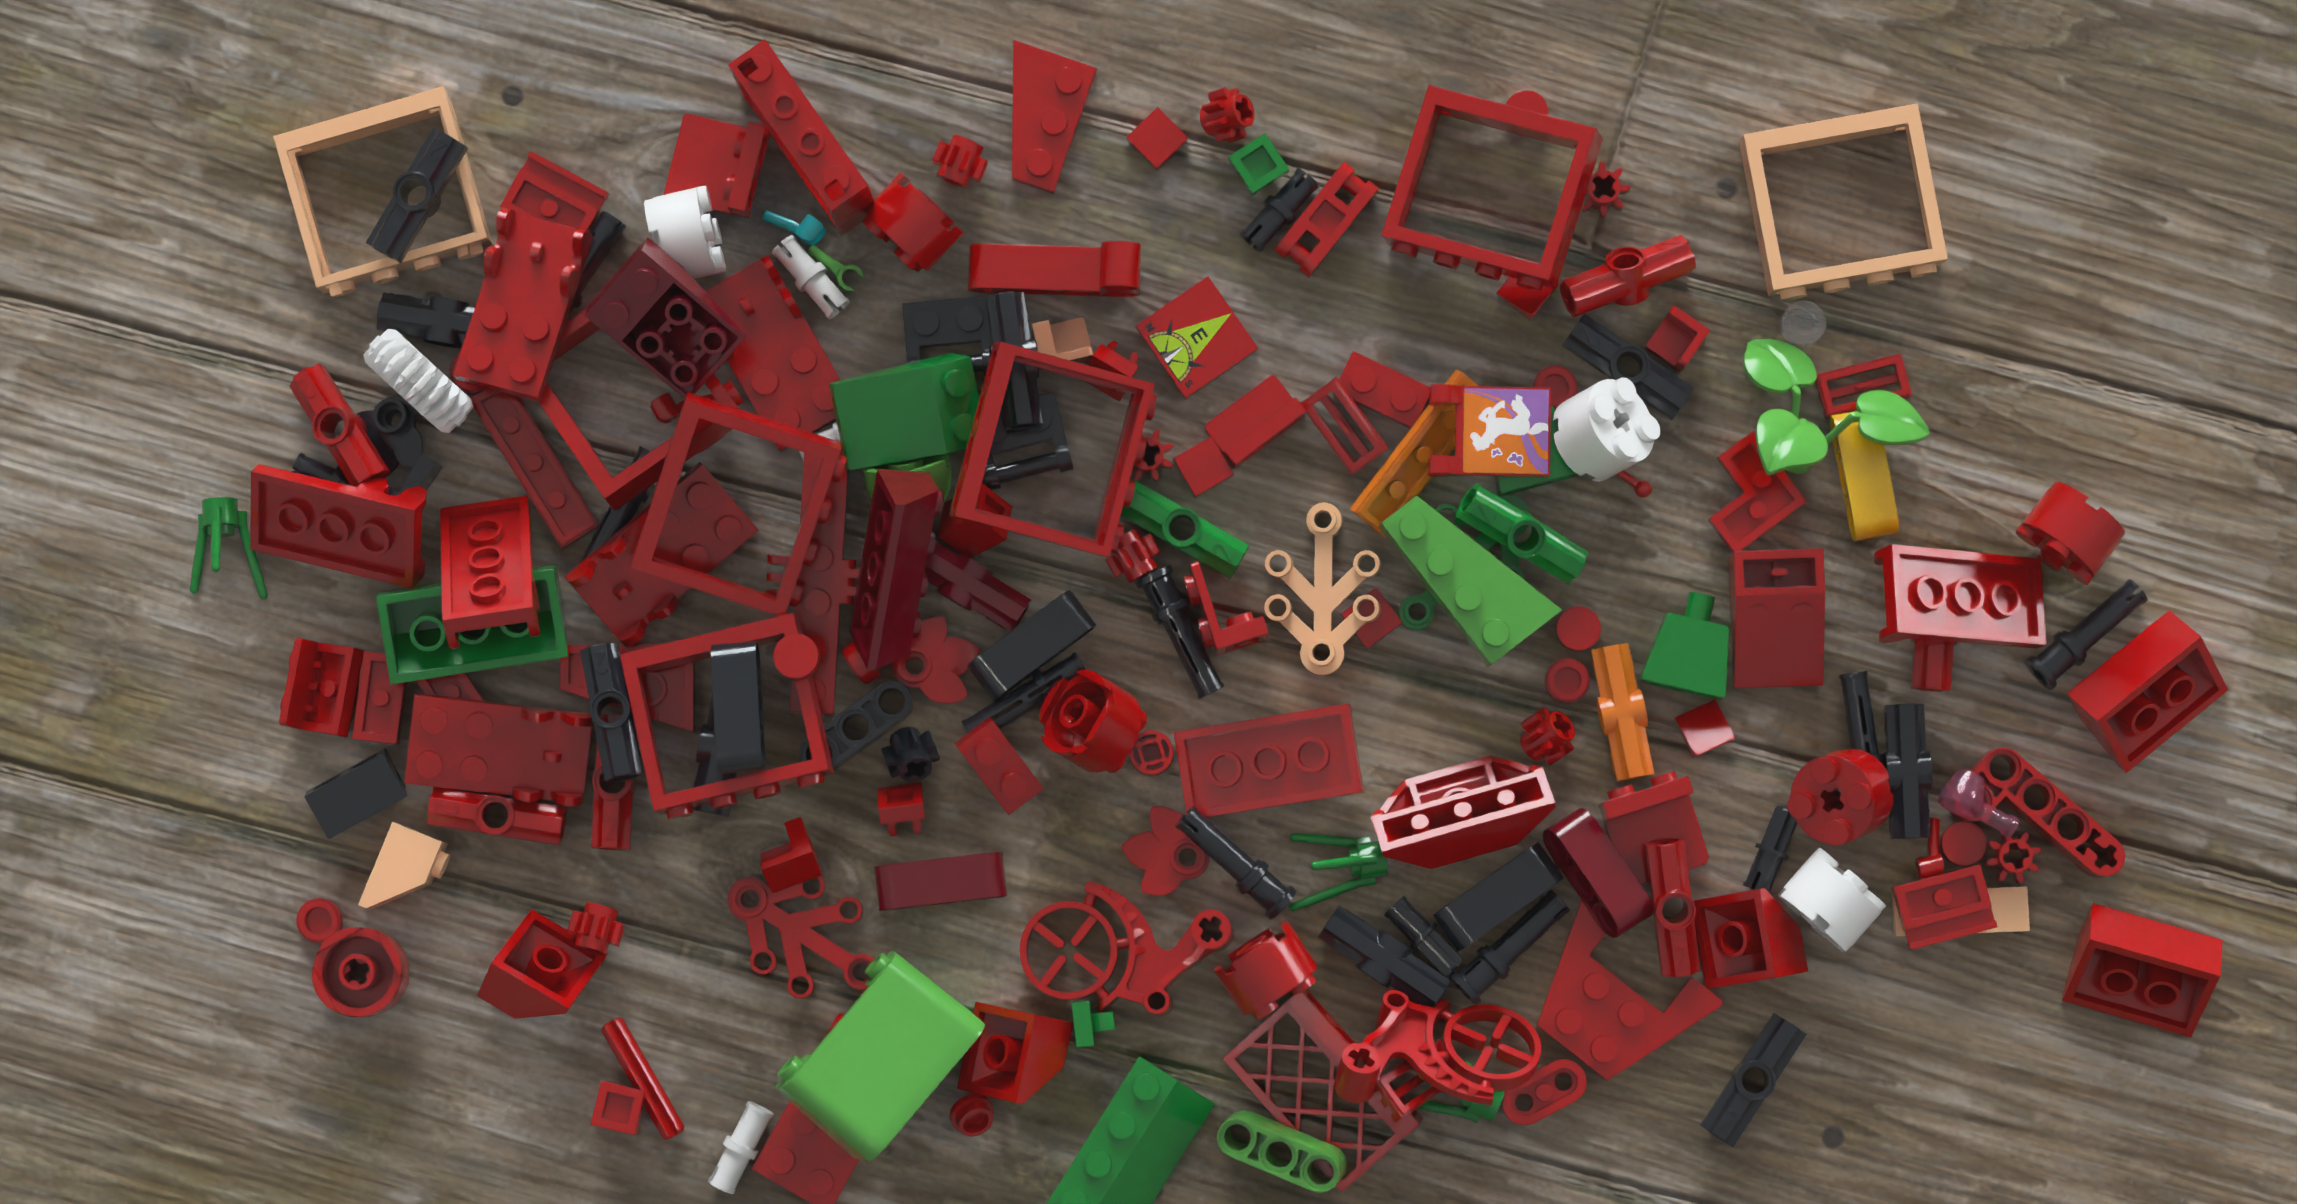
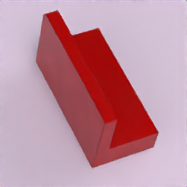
(1255, 421)

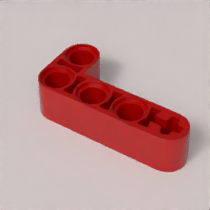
(1056, 270)
(2046, 818)

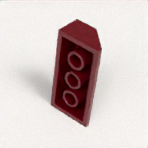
(894, 565)

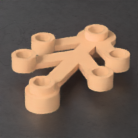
(1323, 596)

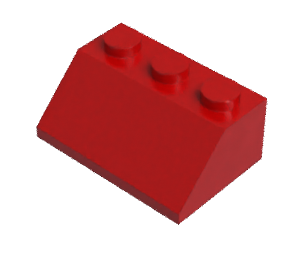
(2148, 690)
(2143, 970)

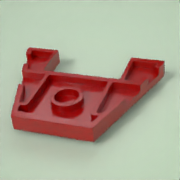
(1605, 1018)

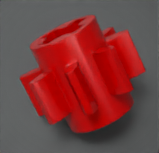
(1227, 115)
(960, 161)
(1604, 201)
(1153, 444)
(1133, 556)
(1547, 736)
(2023, 864)
(596, 928)

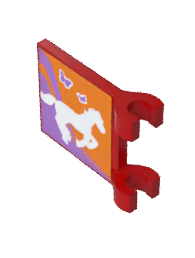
(1495, 431)

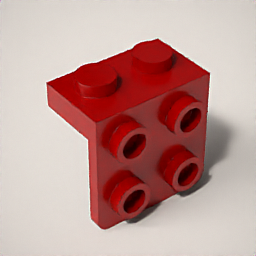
(1653, 814)

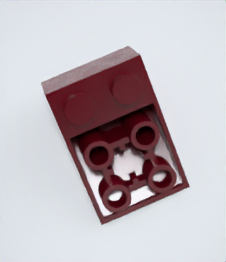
(665, 319)

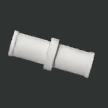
(810, 277)
(740, 1147)

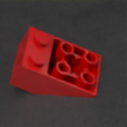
(1777, 617)

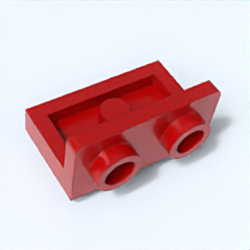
(320, 687)

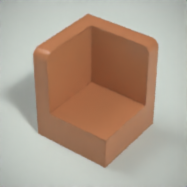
(1064, 339)

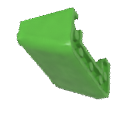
(880, 1058)

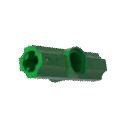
(1501, 520)
(1207, 545)

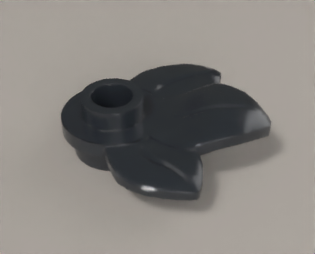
(398, 442)

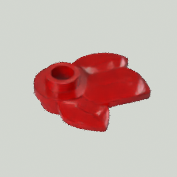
(942, 661)
(1159, 853)

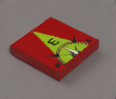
(1196, 337)

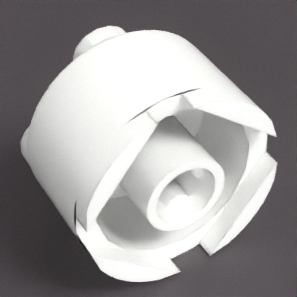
(686, 230)
(1605, 429)
(1831, 900)

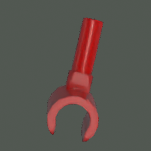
(666, 409)
(1933, 864)

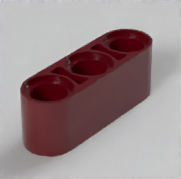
(1597, 872)
(940, 881)

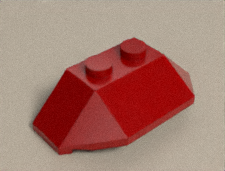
(1462, 811)

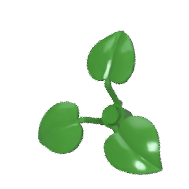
(1799, 444)

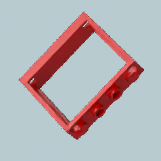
(1509, 119)
(802, 136)
(1129, 449)
(646, 470)
(816, 509)
(723, 793)

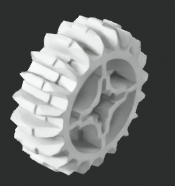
(418, 380)

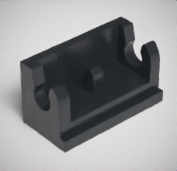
(356, 793)

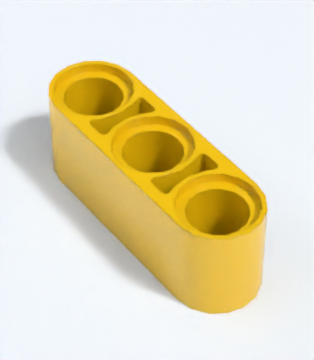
(1864, 483)

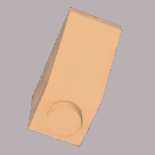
(404, 866)

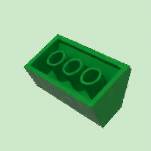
(418, 643)
(1135, 1141)

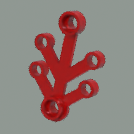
(794, 930)

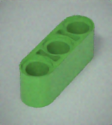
(1261, 1156)

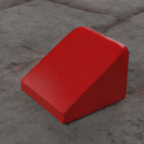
(1524, 300)
(1704, 728)

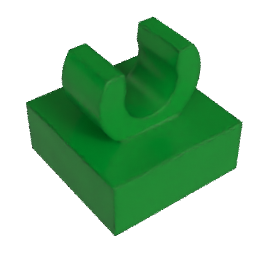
(1258, 164)
(1086, 1023)

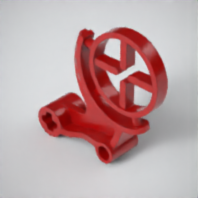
(1149, 967)
(1407, 1033)

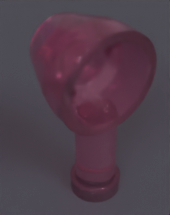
(1965, 797)

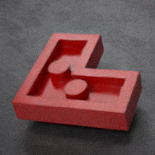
(1764, 497)

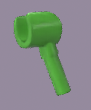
(834, 266)

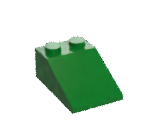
(906, 411)

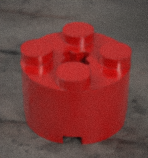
(912, 223)
(2071, 532)
(1091, 722)
(1845, 816)
(336, 964)
(1266, 970)

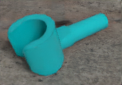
(809, 231)

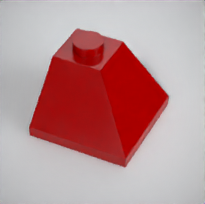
(1747, 939)
(538, 970)
(1013, 1053)

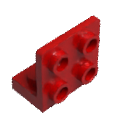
(722, 158)
(1239, 630)

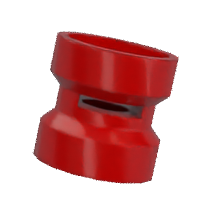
(1154, 758)

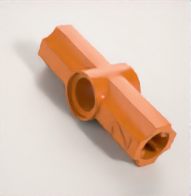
(1622, 712)

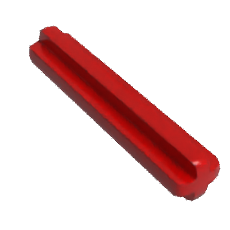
(642, 1078)

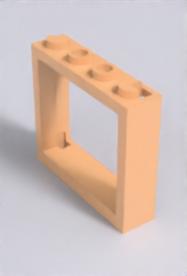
(357, 126)
(1829, 131)

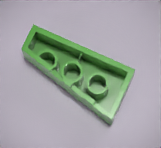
(1471, 585)

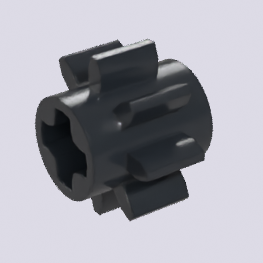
(910, 754)

